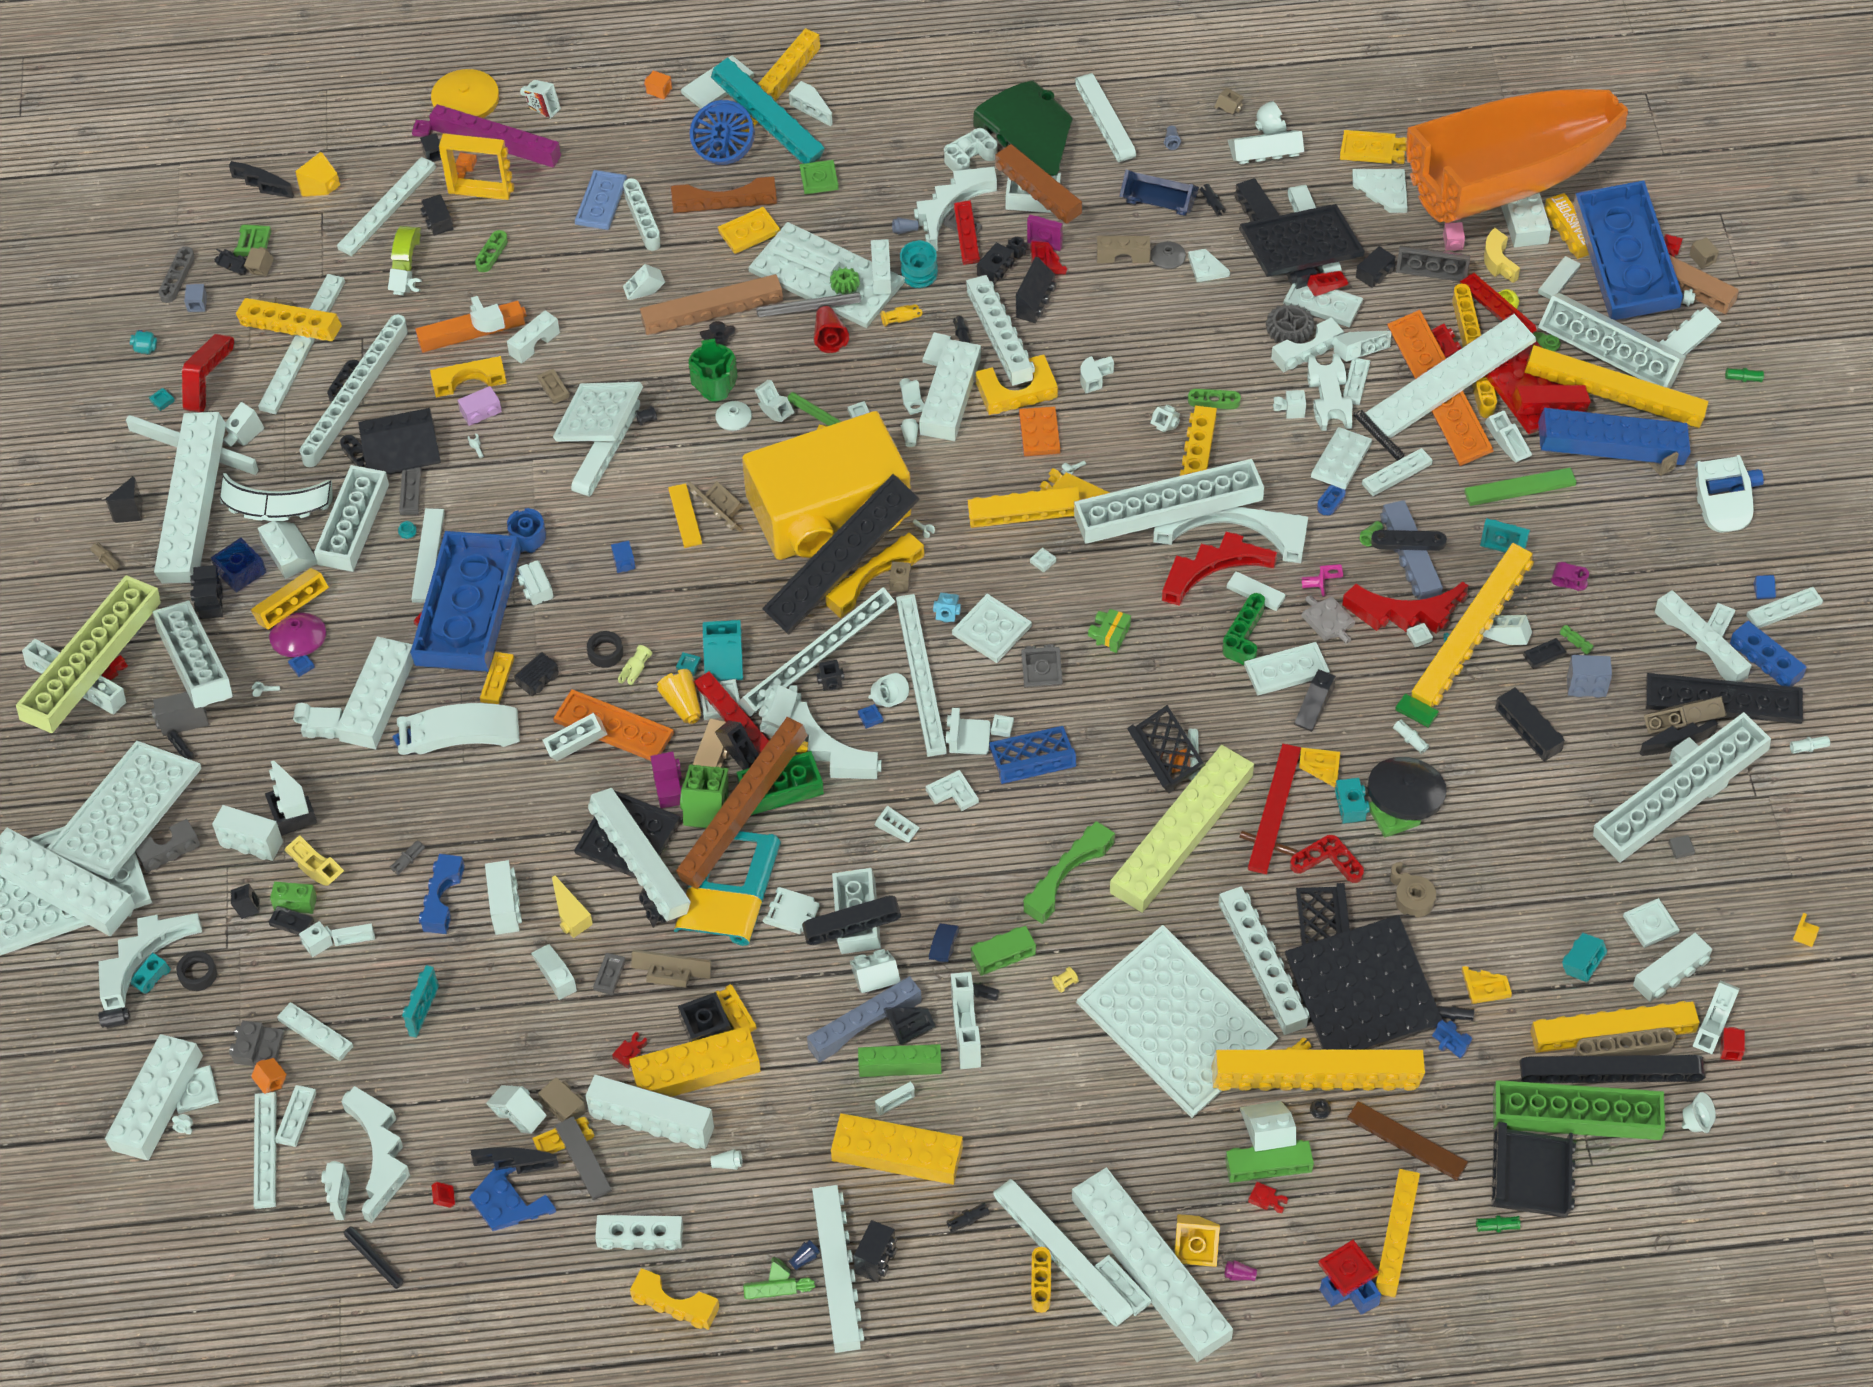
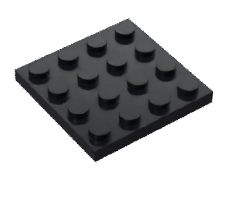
(654, 822)

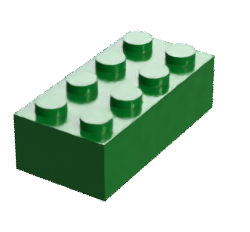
(796, 783)

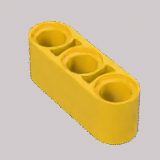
(1043, 1270)

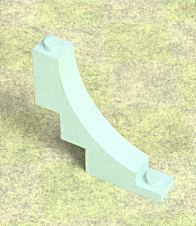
(844, 760)
(386, 1172)

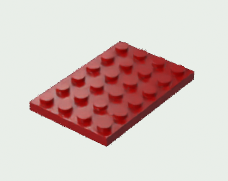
(1512, 374)

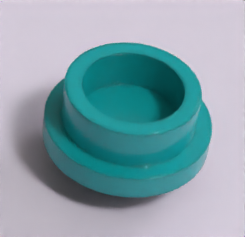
(407, 530)

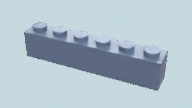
(1415, 562)

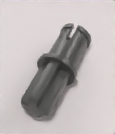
(407, 857)

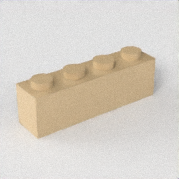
(711, 751)

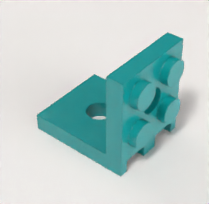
(1510, 534)

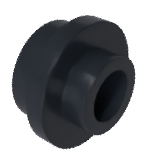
(1320, 1103)

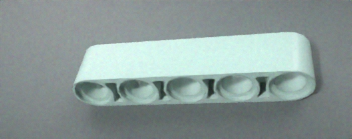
(642, 214)

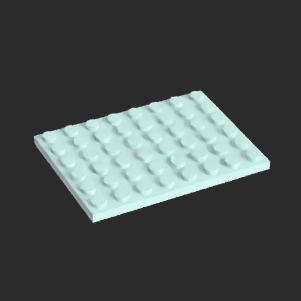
(30, 919)
(1173, 1017)

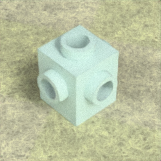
(1160, 418)

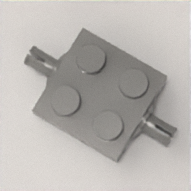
(1328, 618)

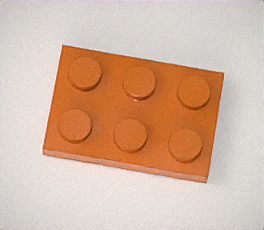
(1039, 431)

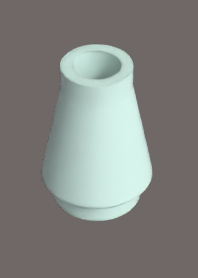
(909, 429)
(727, 1160)

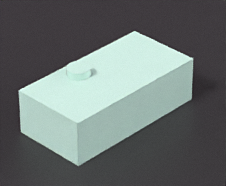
(850, 890)

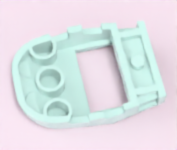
(1729, 510)

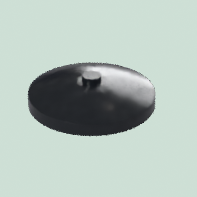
(1406, 788)

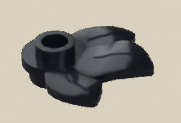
(718, 332)

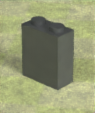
(178, 714)

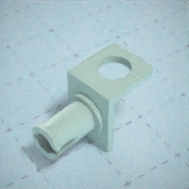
(911, 395)

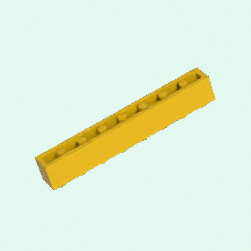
(1567, 1031)

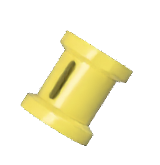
(1065, 979)

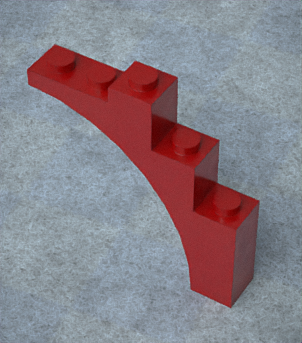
(1209, 559)
(1379, 610)

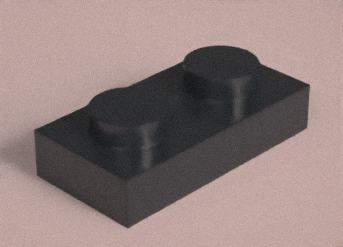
(290, 920)

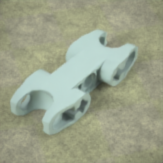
(1331, 402)

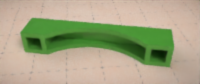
(1092, 845)

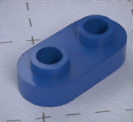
(1330, 501)

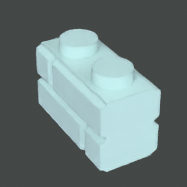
(535, 583)

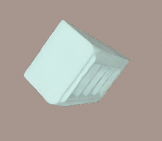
(886, 826)

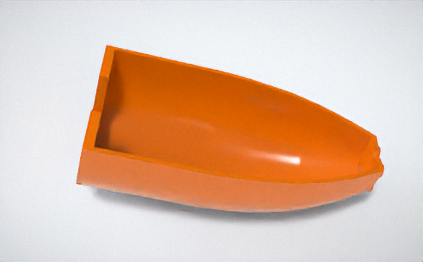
(1509, 149)

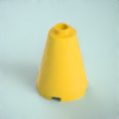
(681, 695)

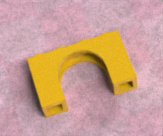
(999, 399)

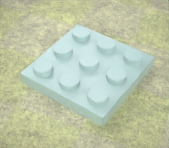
(991, 628)

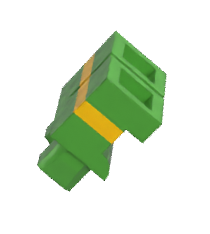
(1112, 630)

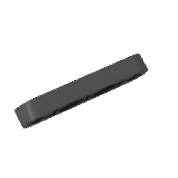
(180, 275)

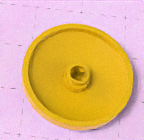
(467, 92)

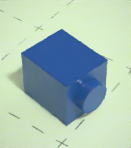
(623, 556)

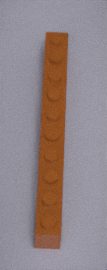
(741, 803)

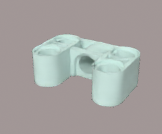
(959, 152)

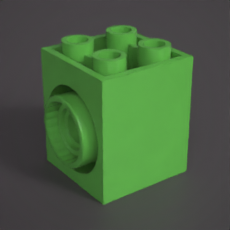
(703, 794)

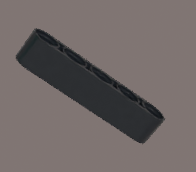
(851, 920)

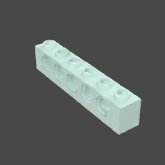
(102, 693)

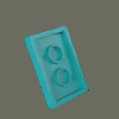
(420, 1001)

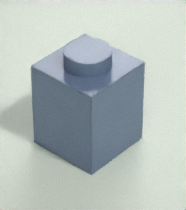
(195, 298)

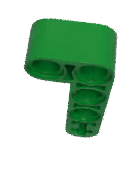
(1244, 623)

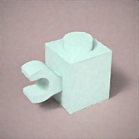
(401, 281)
(1293, 404)

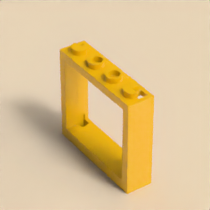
(475, 187)

